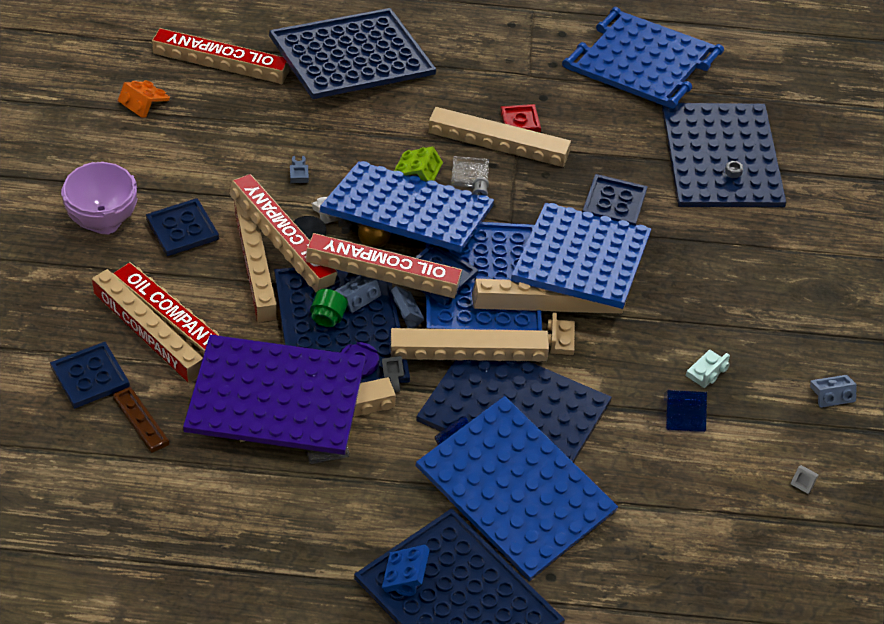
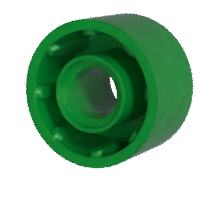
(328, 307)

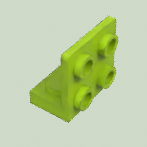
(422, 162)

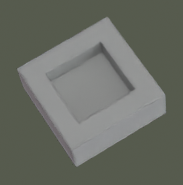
(804, 479)

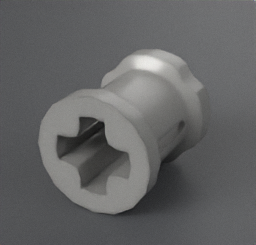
(480, 189)

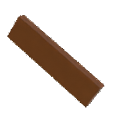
(141, 419)

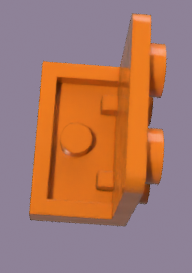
(140, 95)

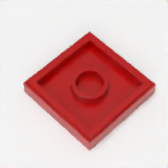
(521, 116)

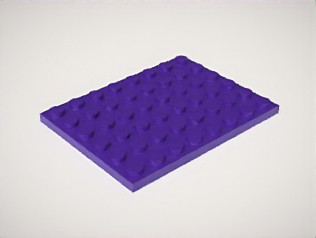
(275, 394)

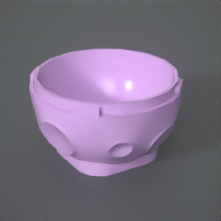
(99, 196)

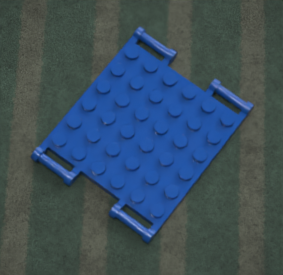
(643, 58)

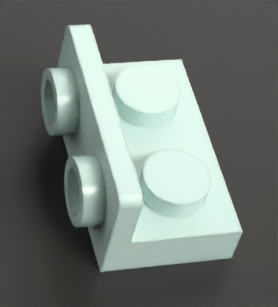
(708, 368)

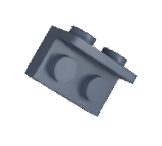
(360, 292)
(407, 307)
(834, 390)

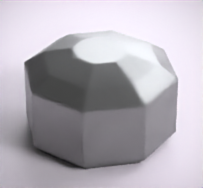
(734, 169)

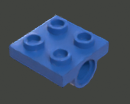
(405, 570)

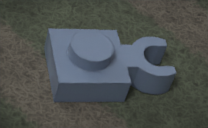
(299, 171)

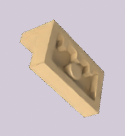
(561, 336)

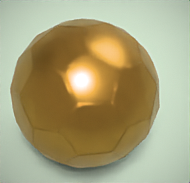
(372, 236)

